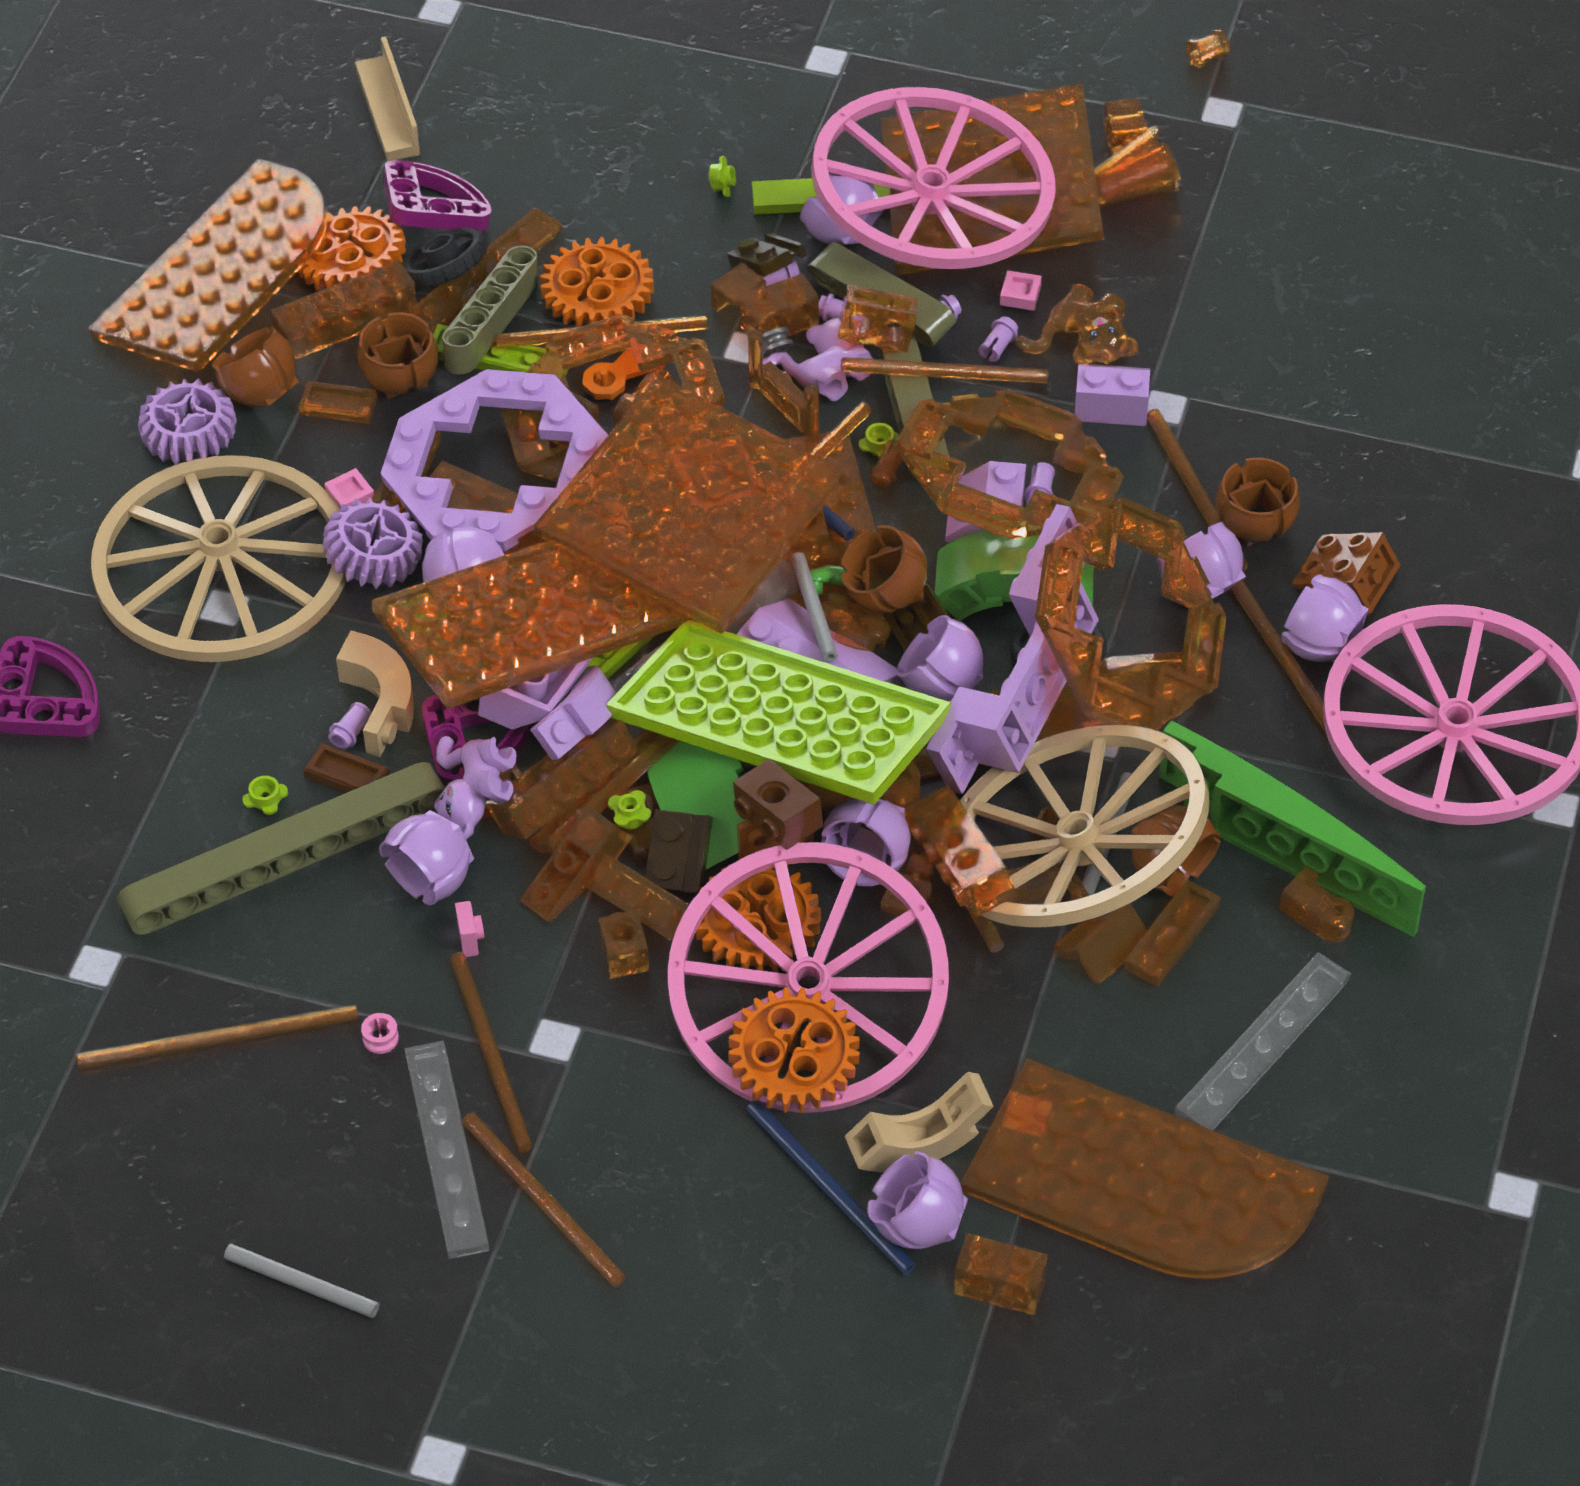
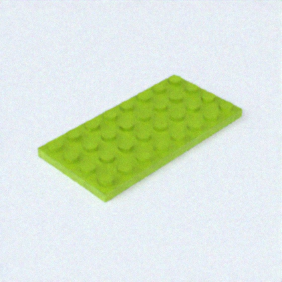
(780, 707)

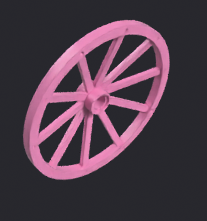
(932, 185)
(1456, 720)
(806, 966)

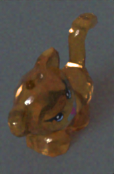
(1098, 324)

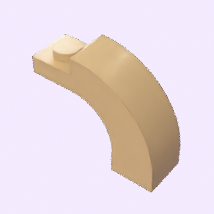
(381, 670)
(932, 1130)

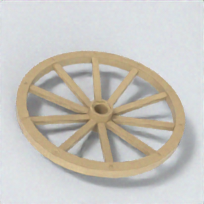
(220, 549)
(1082, 837)

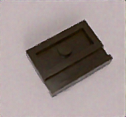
(766, 255)
(914, 618)
(679, 850)

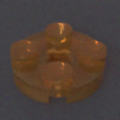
(855, 624)

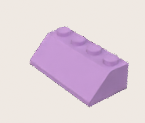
(790, 629)
(531, 699)

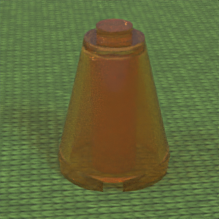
(1138, 171)

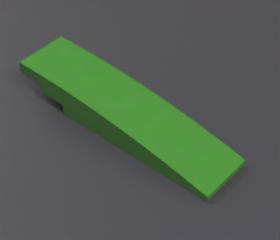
(1295, 833)

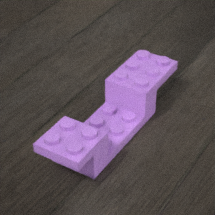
(1005, 727)

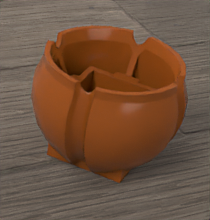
(390, 344)
(257, 368)
(1256, 485)
(875, 558)
(1168, 823)

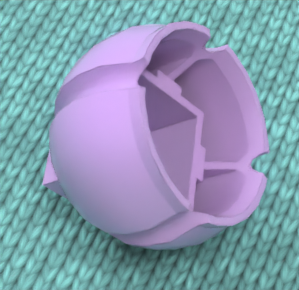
(850, 192)
(459, 551)
(1219, 557)
(1324, 620)
(942, 659)
(887, 842)
(427, 856)
(917, 1202)

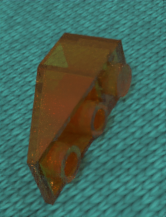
(573, 864)

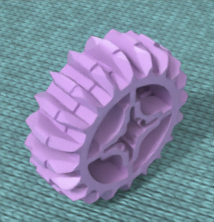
(187, 421)
(350, 538)

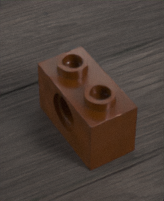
(777, 804)

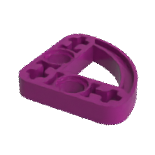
(409, 208)
(19, 699)
(455, 720)

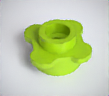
(722, 176)
(876, 438)
(267, 787)
(633, 817)

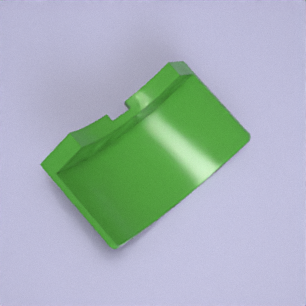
(979, 571)
(701, 784)

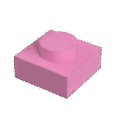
(1020, 290)
(348, 487)
(469, 928)

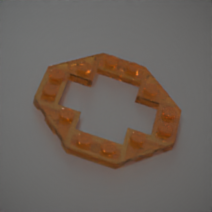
(651, 347)
(975, 415)
(1080, 652)

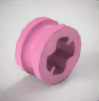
(377, 1022)

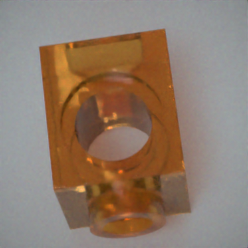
(1122, 122)
(627, 956)

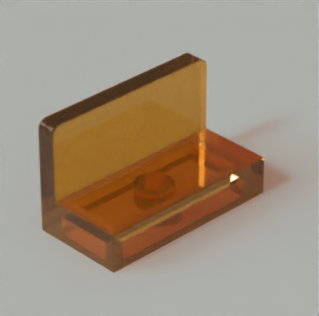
(1103, 942)

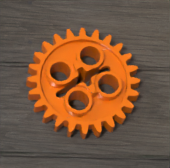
(353, 246)
(596, 282)
(728, 942)
(828, 1061)

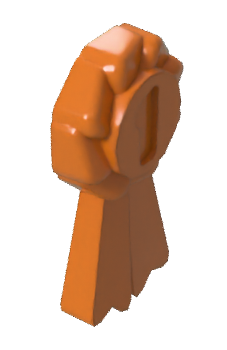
(609, 379)

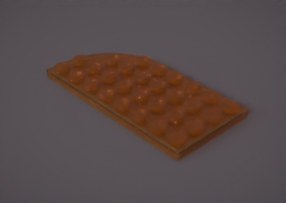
(220, 269)
(516, 620)
(1139, 1179)

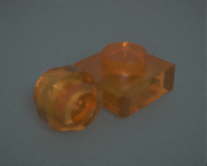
(919, 874)

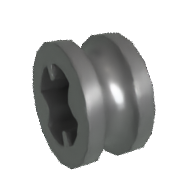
(776, 341)

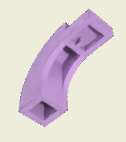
(577, 715)

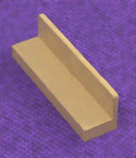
(388, 105)

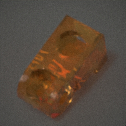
(1317, 908)

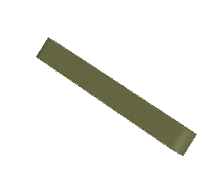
(279, 849)

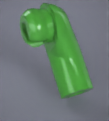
(827, 574)

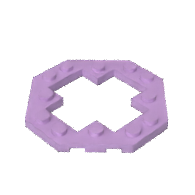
(456, 412)

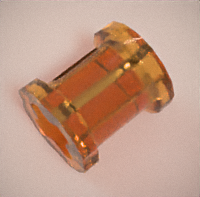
(1207, 48)

